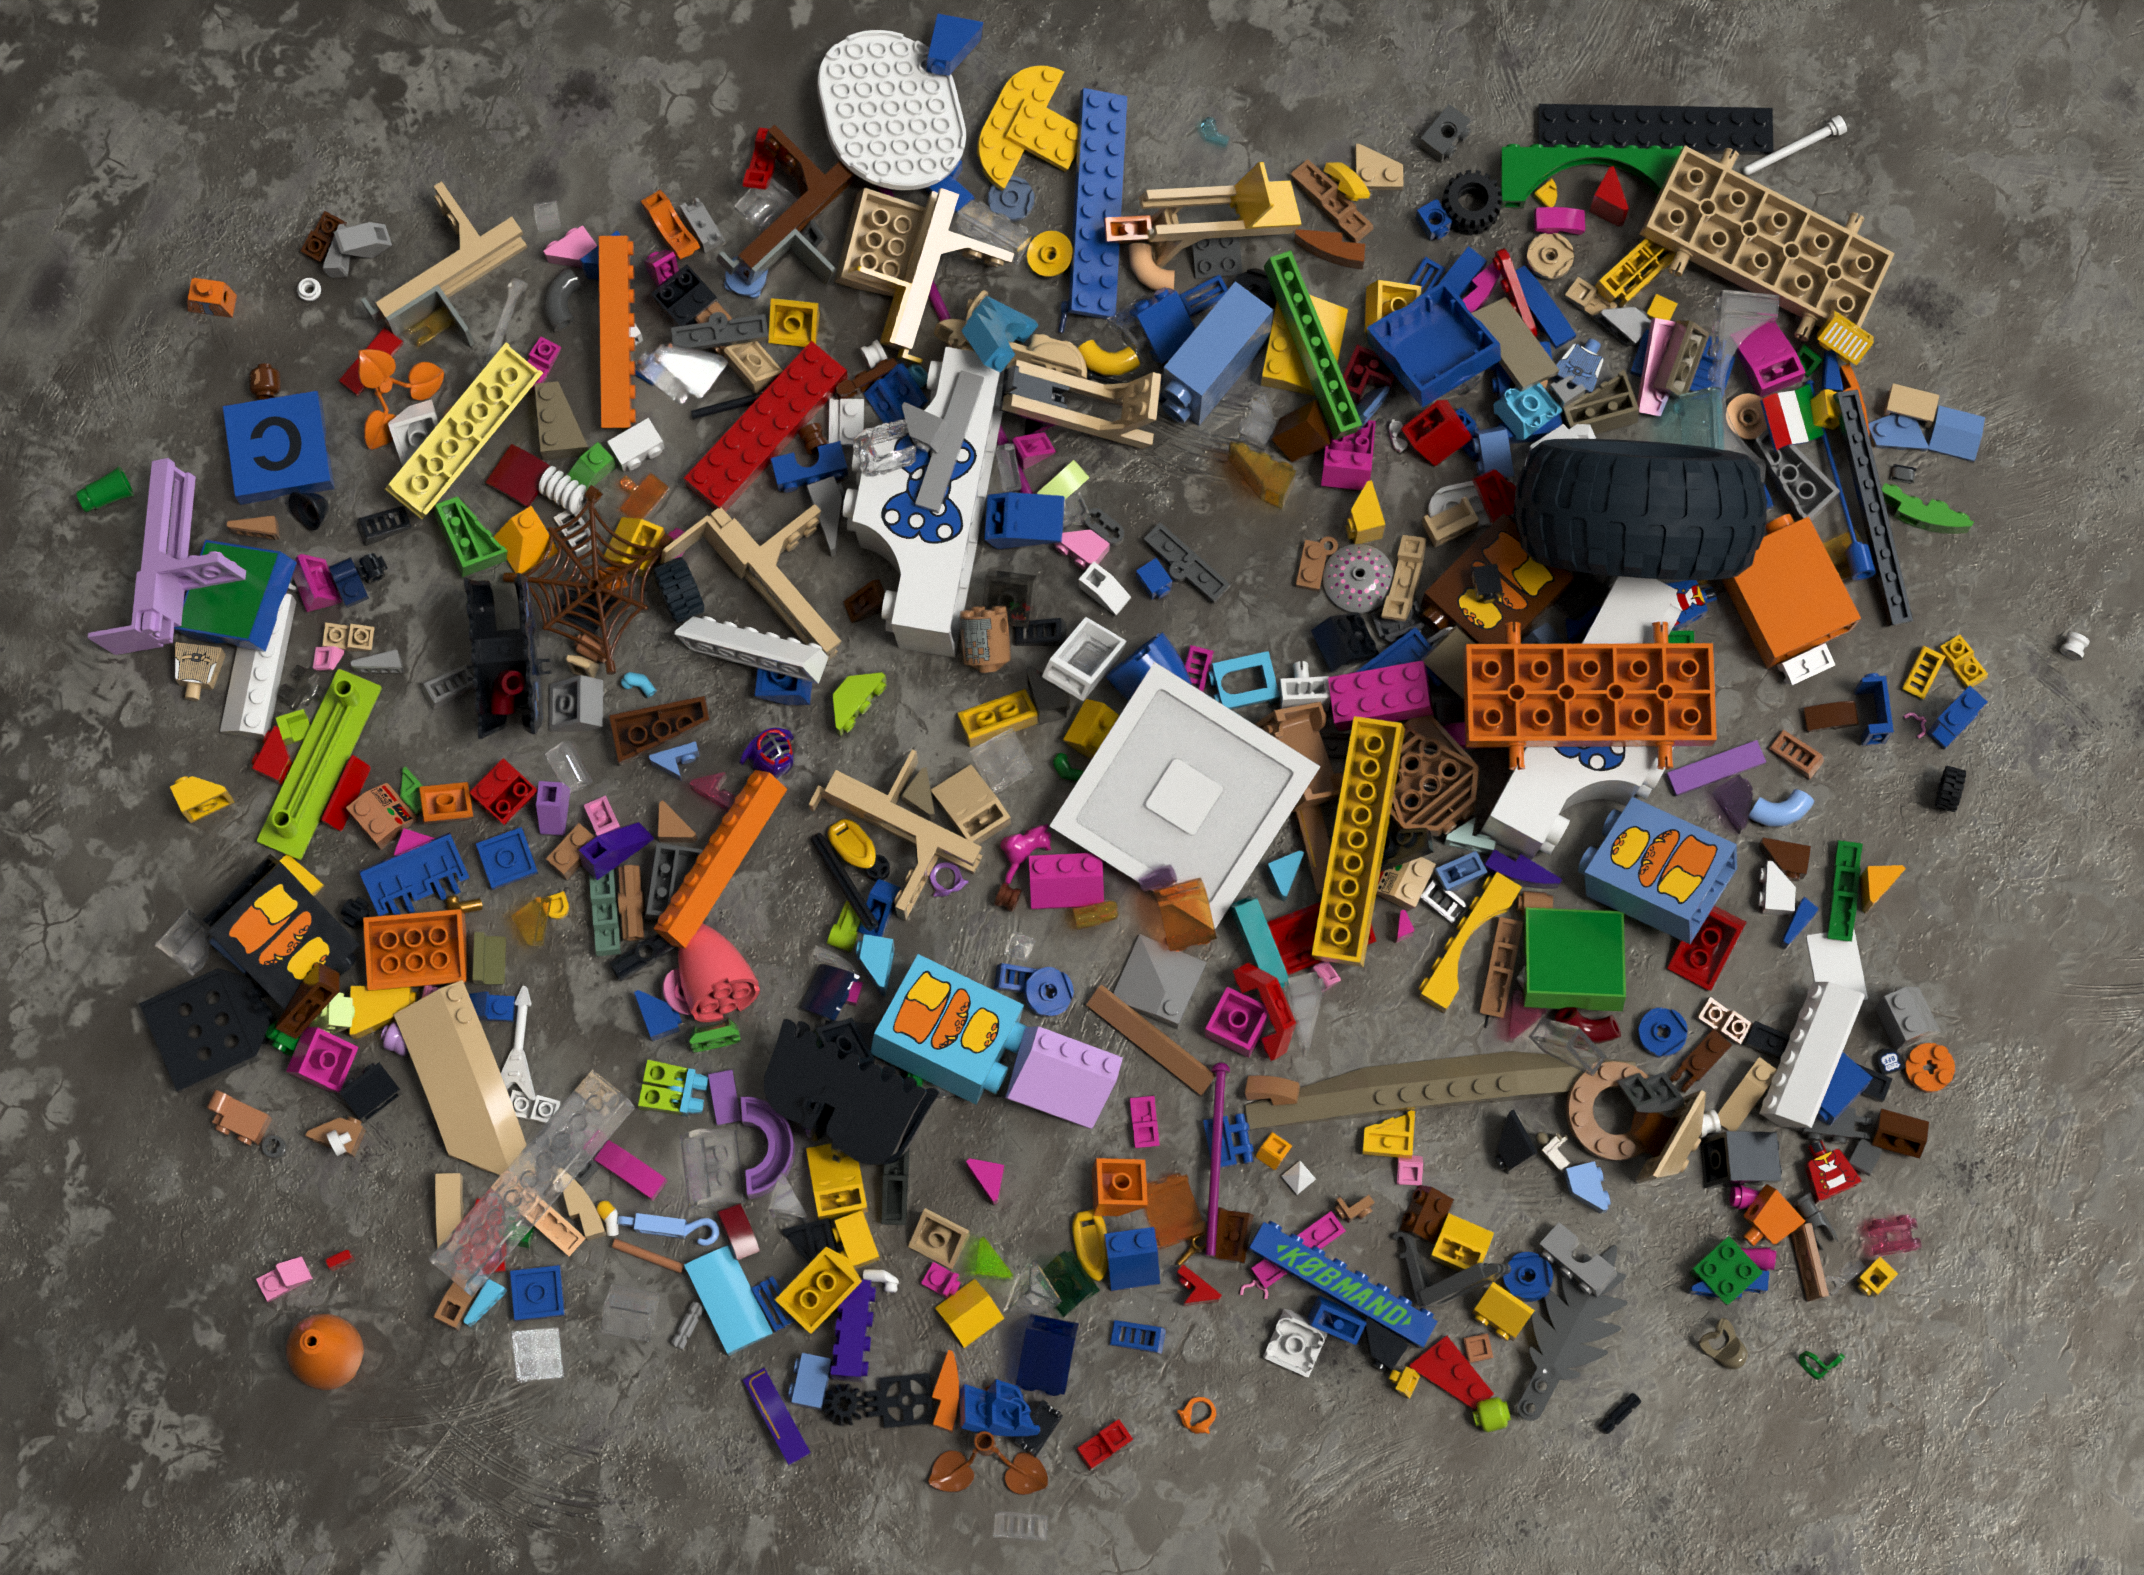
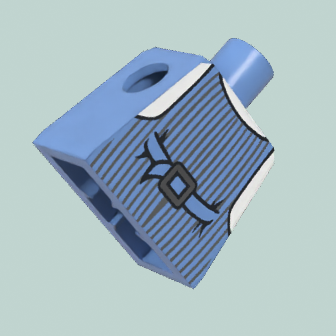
(1582, 364)

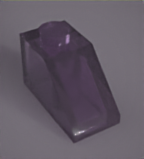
(1735, 801)

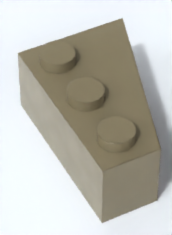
(1604, 408)

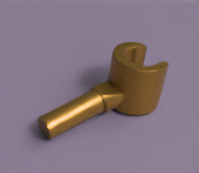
(1191, 1251)

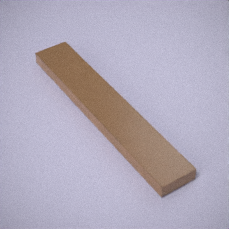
(1151, 1040)

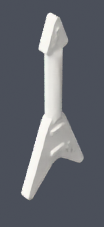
(516, 1066)

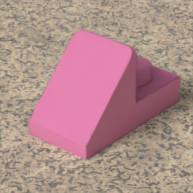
(601, 816)
(284, 1278)

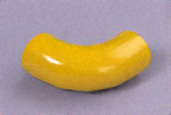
(1108, 362)

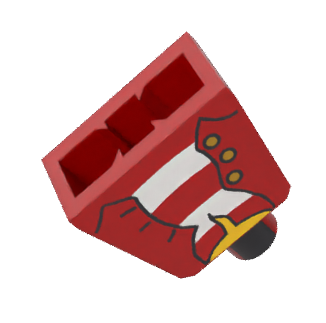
(1829, 1173)

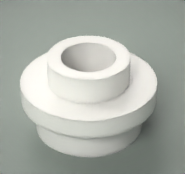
(306, 283)

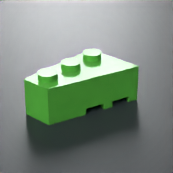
(467, 539)

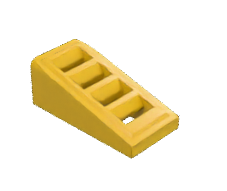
(1924, 651)

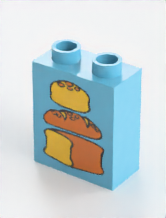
(949, 1030)

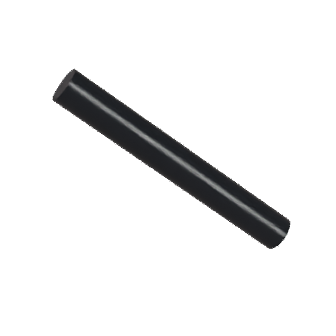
(724, 406)

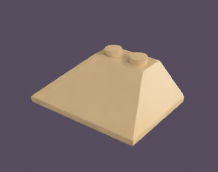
(1681, 1142)

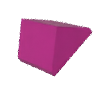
(315, 583)

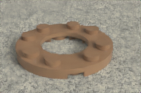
(1581, 1118)

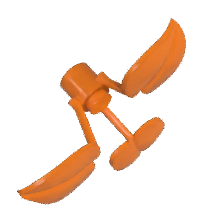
(374, 373)

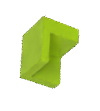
(293, 726)

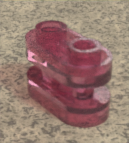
(1904, 1224)

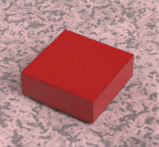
(340, 1260)

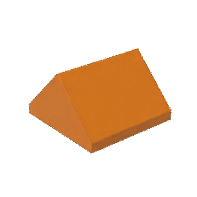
(445, 803)

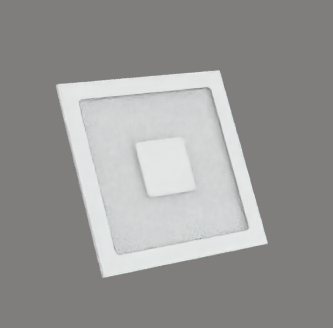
(1185, 790)

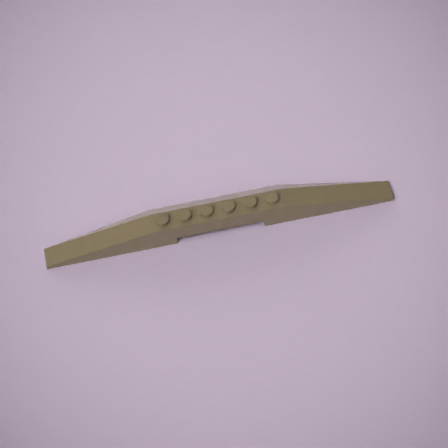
(1422, 1086)

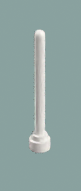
(1834, 127)

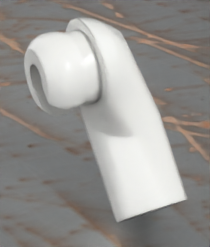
(882, 1276)

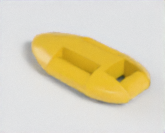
(852, 844)
(1090, 1244)

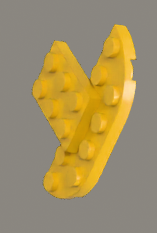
(1025, 123)

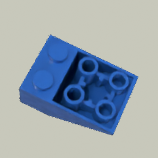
(1023, 519)

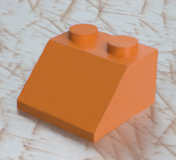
(1118, 1186)

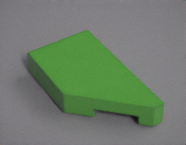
(410, 791)

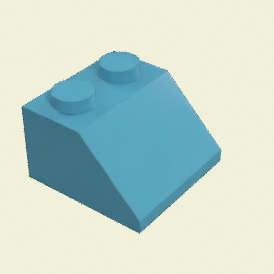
(876, 960)

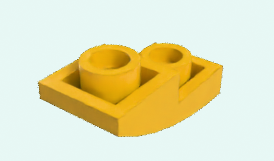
(1349, 181)
(1962, 661)

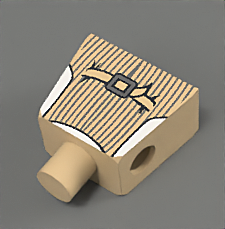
(197, 667)

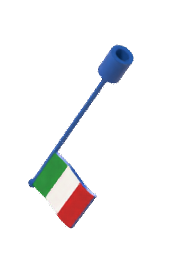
(1791, 423)

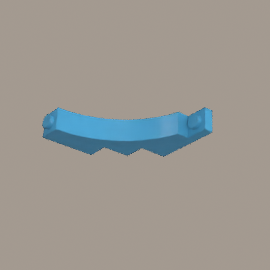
(992, 328)

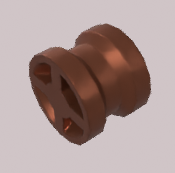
(1008, 897)

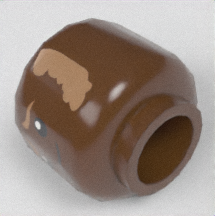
(264, 381)

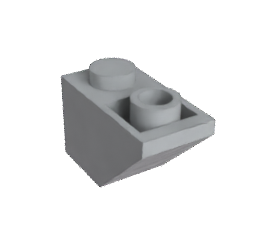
(363, 240)

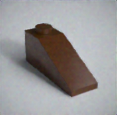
(309, 1000)

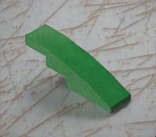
(1844, 890)

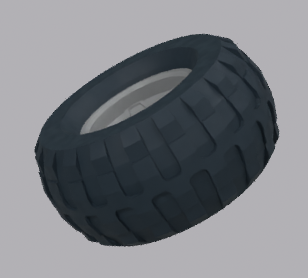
(1640, 509)

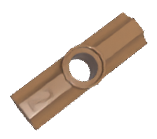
(631, 903)

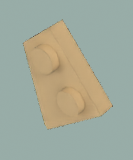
(1378, 170)

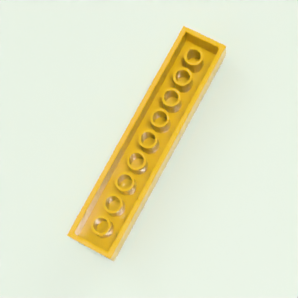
(1358, 841)

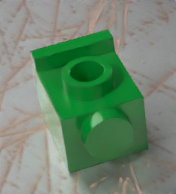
(281, 1040)

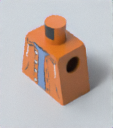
(208, 298)

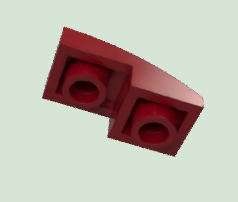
(738, 1231)

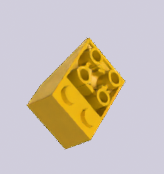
(835, 1185)

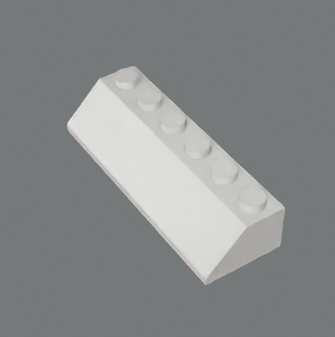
(753, 648)
(257, 680)
(1811, 1055)

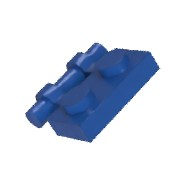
(1228, 1151)

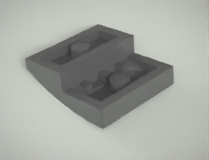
(1652, 1093)

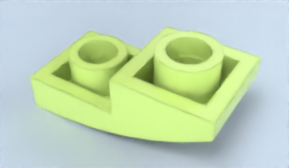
(1066, 481)

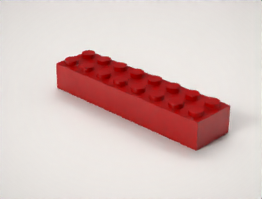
(766, 428)

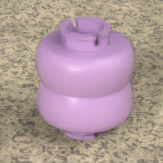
(393, 1040)

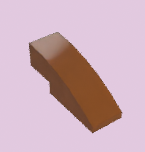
(1331, 248)

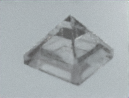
(1019, 946)

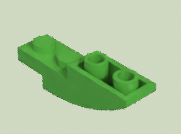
(1934, 517)

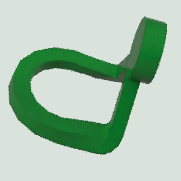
(1811, 1371)

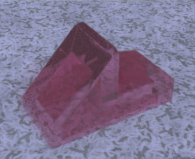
(709, 789)

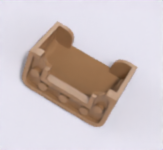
(1300, 730)

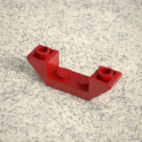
(1271, 994)

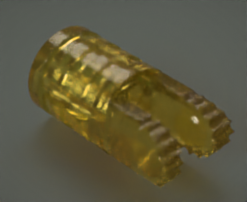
(436, 323)
(1095, 914)

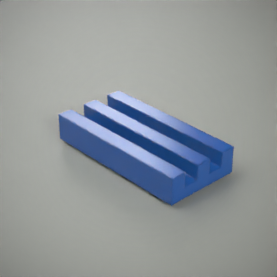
(1434, 265)
(1191, 312)
(763, 1285)

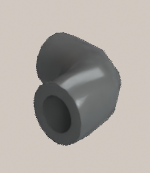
(557, 299)

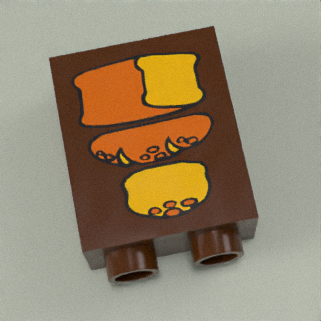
(1527, 587)

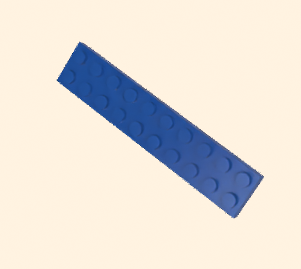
(1097, 197)

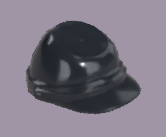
(309, 509)

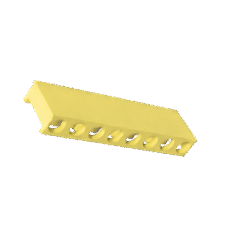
(463, 431)

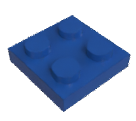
(507, 858)
(537, 1293)

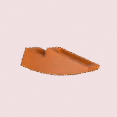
(947, 1394)

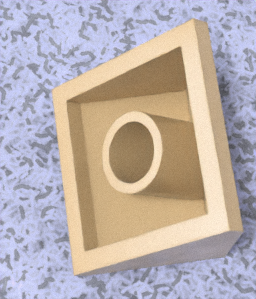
(752, 365)
(939, 1238)

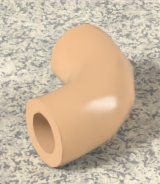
(1146, 269)

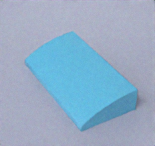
(728, 1299)

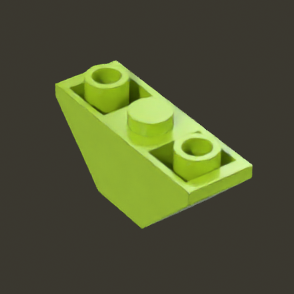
(854, 698)

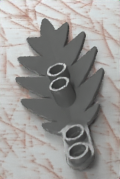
(1572, 1326)

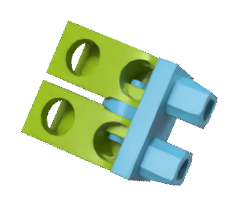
(676, 1091)

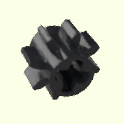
(372, 568)
(355, 912)

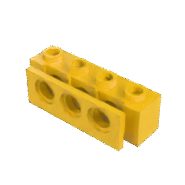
(1630, 269)

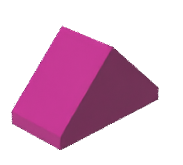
(1032, 449)
(989, 1177)

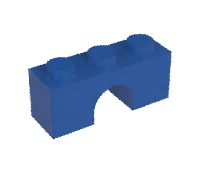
(791, 475)

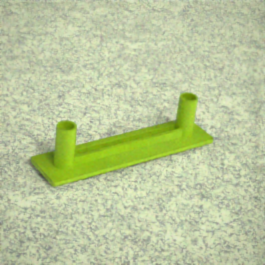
(319, 764)

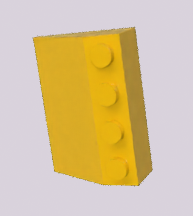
(1283, 363)

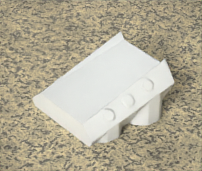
(1295, 1343)

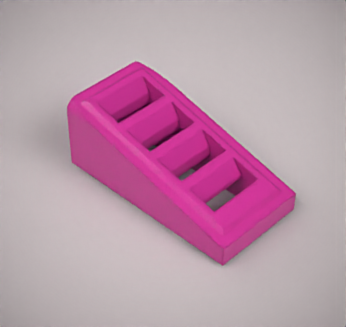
(1207, 664)

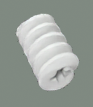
(563, 490)

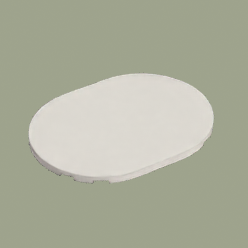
(888, 113)

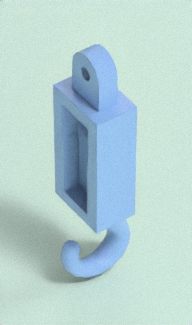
(669, 1226)

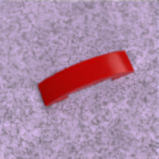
(761, 165)

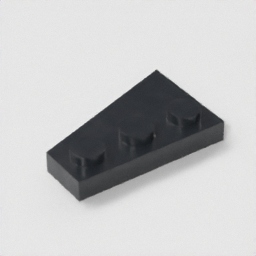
(1406, 846)

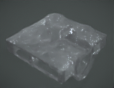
(765, 206)

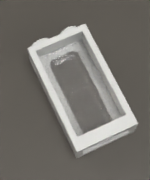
(1084, 659)

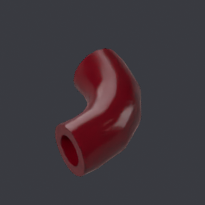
(503, 691)
(1597, 1030)

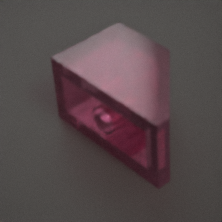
(1522, 1017)

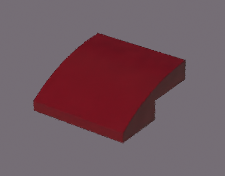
(518, 475)

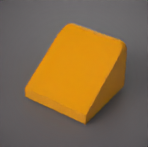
(1273, 1151)

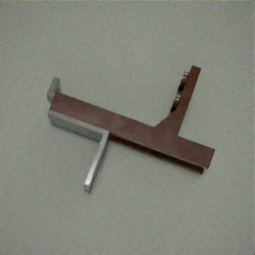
(816, 194)

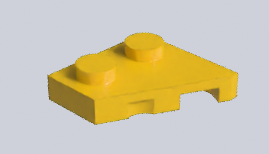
(1391, 1137)

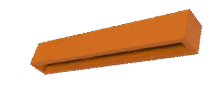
(616, 331)
(720, 858)

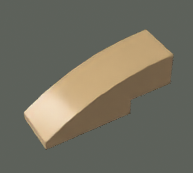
(448, 1204)
(581, 1206)

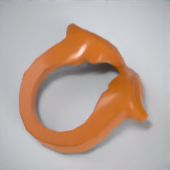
(1185, 1416)

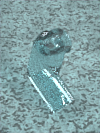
(1211, 133)

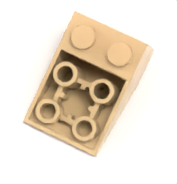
(971, 806)

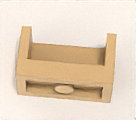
(1911, 403)
(1451, 523)

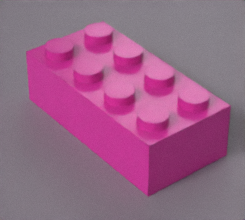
(1381, 694)

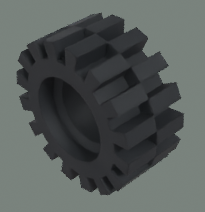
(1950, 789)

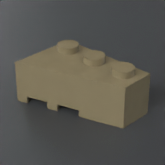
(557, 426)

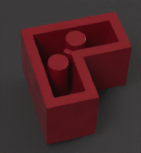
(1364, 369)

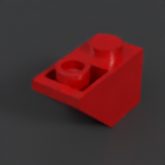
(274, 759)

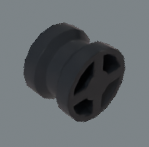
(880, 862)

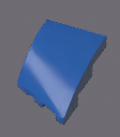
(996, 1411)

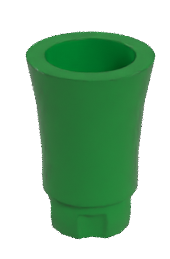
(105, 490)

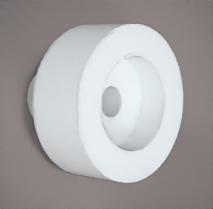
(337, 1142)

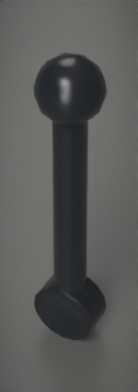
(1090, 375)

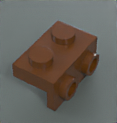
(1426, 1213)
(1232, 1235)

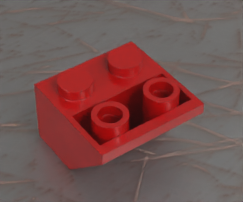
(1437, 432)
(503, 792)

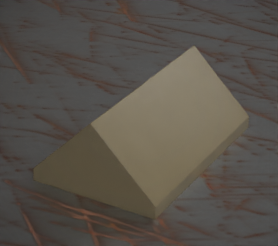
(1681, 358)

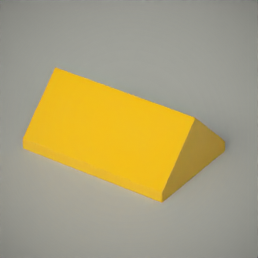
(998, 716)
(819, 1289)

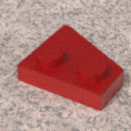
(1495, 494)

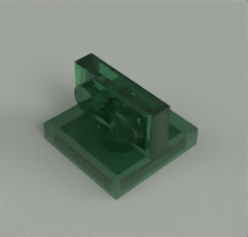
(1069, 1282)

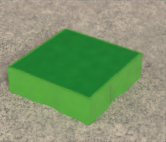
(1574, 959)

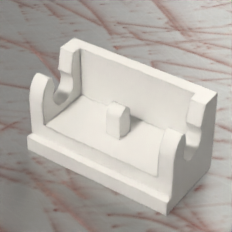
(1806, 664)

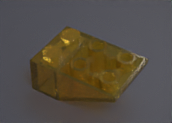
(1266, 477)

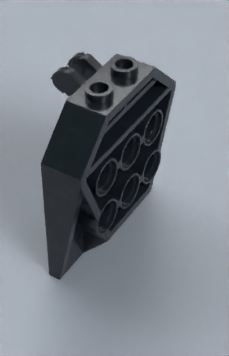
(172, 1032)

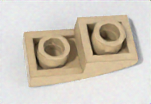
(348, 637)

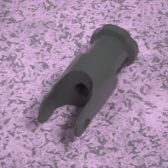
(1813, 1215)

